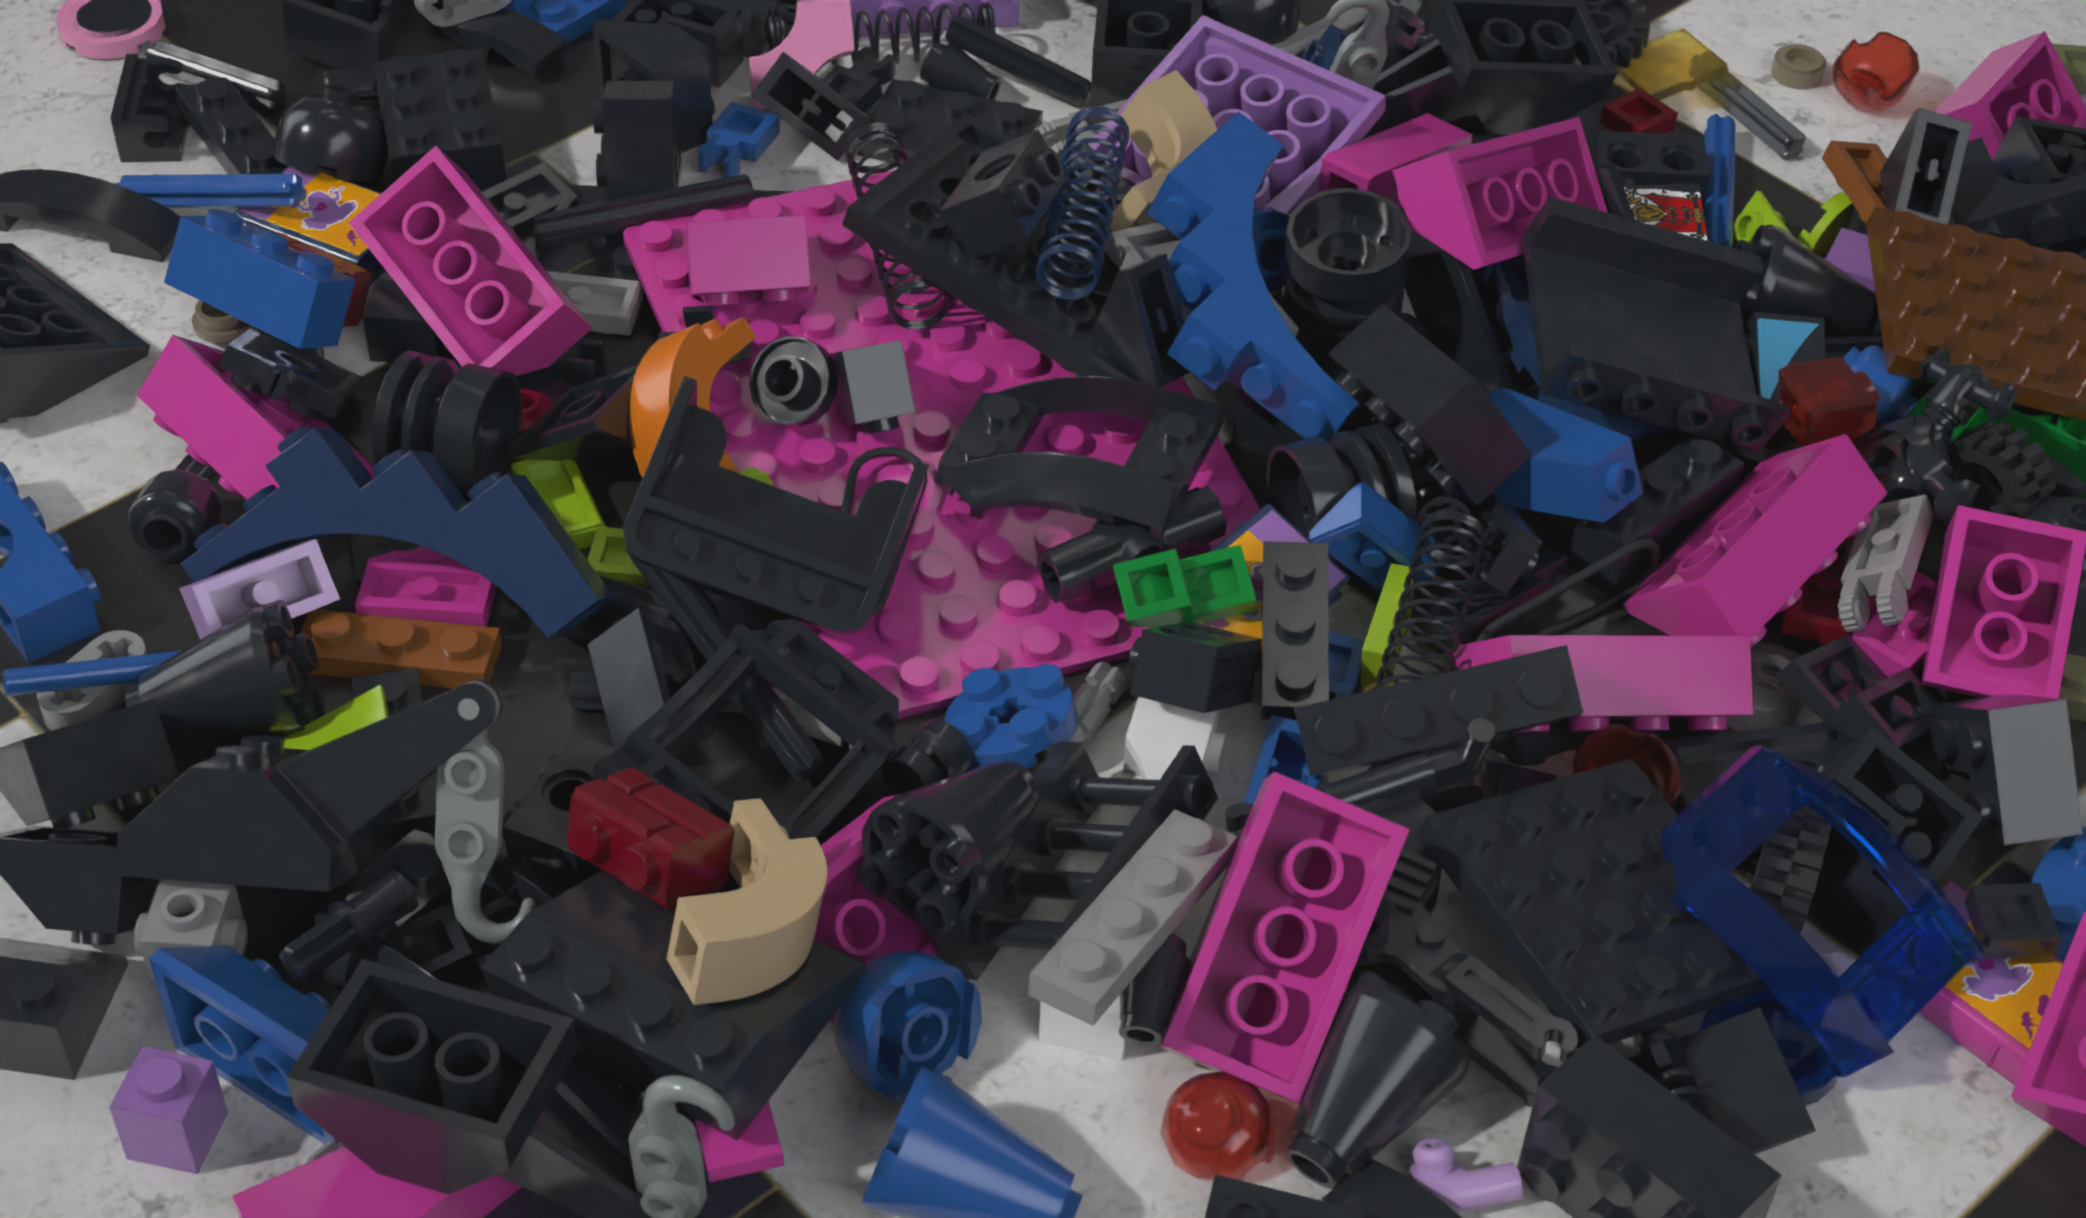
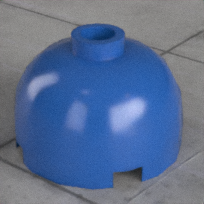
(904, 1017)

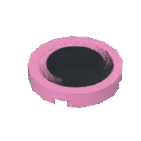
(109, 26)

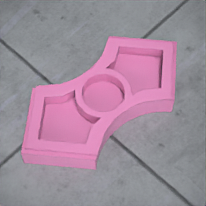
(818, 36)

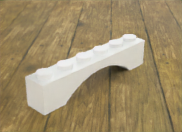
(1150, 746)

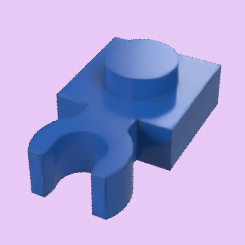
(738, 135)

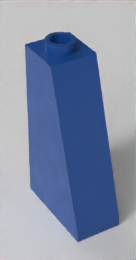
(1573, 465)

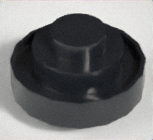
(793, 381)

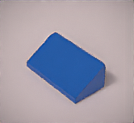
(1369, 535)

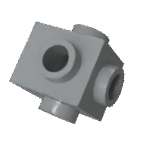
(190, 917)

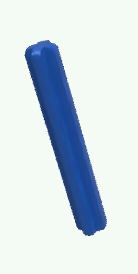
(219, 190)
(1719, 198)

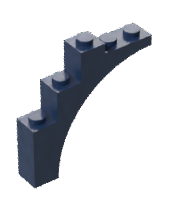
(499, 534)

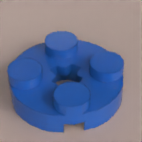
(1033, 700)

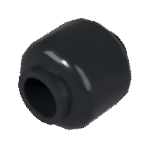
(173, 514)

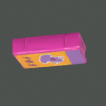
(1994, 1003)

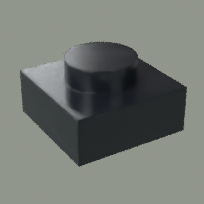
(2012, 920)

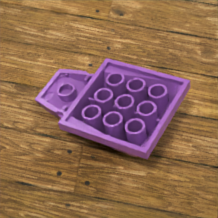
(1279, 92)

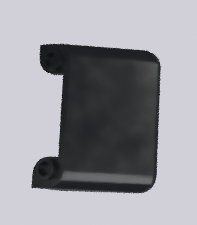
(758, 537)

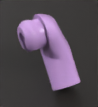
(1459, 1186)

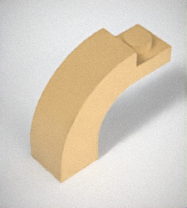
(1167, 126)
(757, 934)

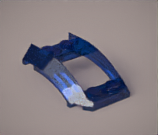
(1889, 981)

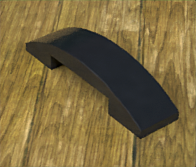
(73, 200)

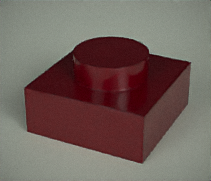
(1638, 114)

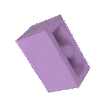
(291, 575)

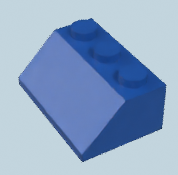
(241, 1020)

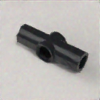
(1088, 560)

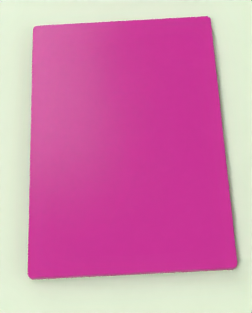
(964, 583)

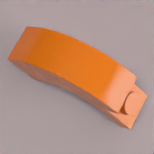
(690, 353)

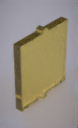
(1673, 65)

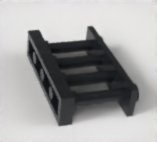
(1066, 800)

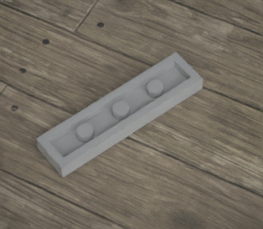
(1132, 917)

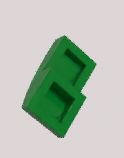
(1194, 589)

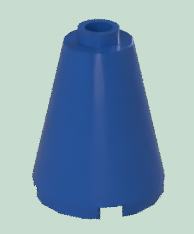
(964, 1162)

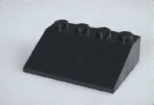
(53, 338)
(605, 964)

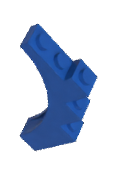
(1216, 274)

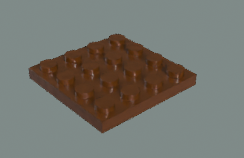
(1986, 303)

